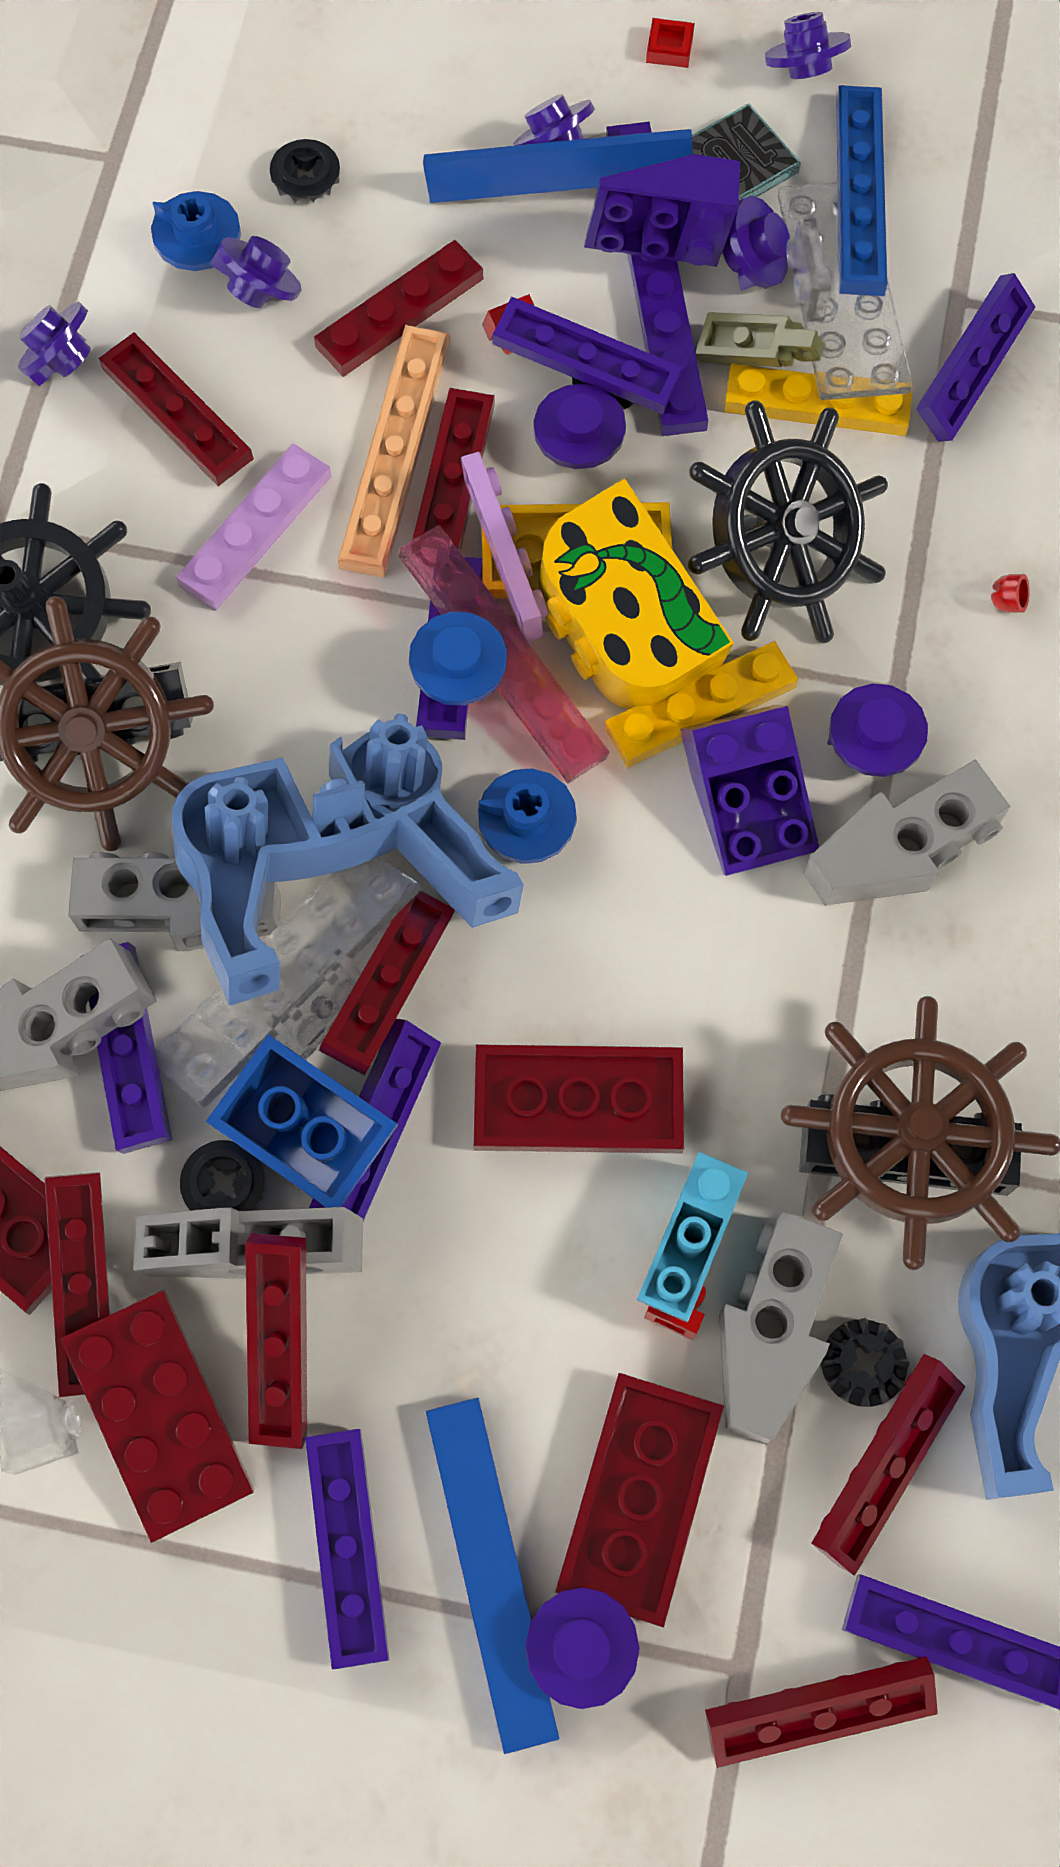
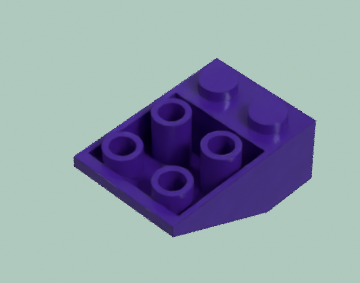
(667, 210)
(751, 788)

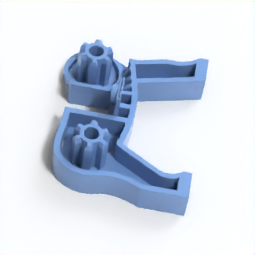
(254, 829)
(1014, 1330)

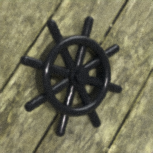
(787, 523)
(25, 592)

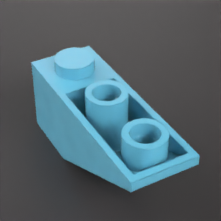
(692, 1237)

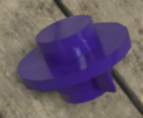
(807, 46)
(555, 121)
(757, 245)
(256, 270)
(54, 343)
(579, 426)
(878, 730)
(582, 1648)

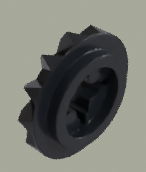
(304, 155)
(226, 1157)
(859, 1387)

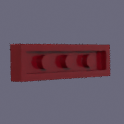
(403, 302)
(176, 409)
(461, 433)
(386, 982)
(75, 1262)
(276, 1340)
(888, 1464)
(821, 1711)

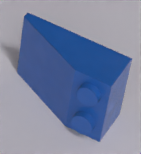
(302, 1123)

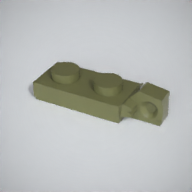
(756, 340)

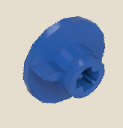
(191, 228)
(457, 658)
(527, 816)

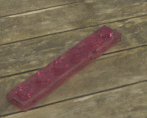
(527, 682)

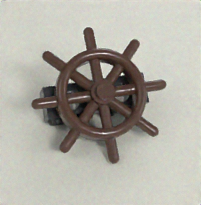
(92, 717)
(915, 1137)

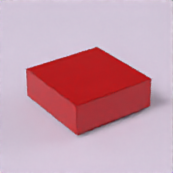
(670, 42)

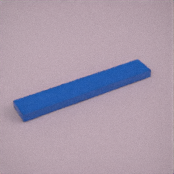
(546, 165)
(861, 191)
(490, 1573)

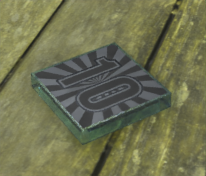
(748, 139)

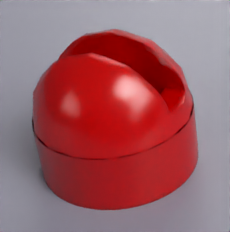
(1011, 593)

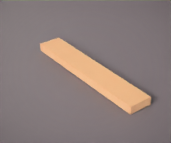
(394, 452)

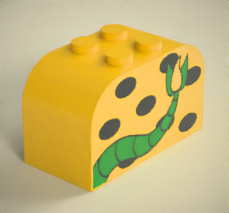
(627, 602)

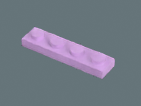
(254, 526)
(498, 528)

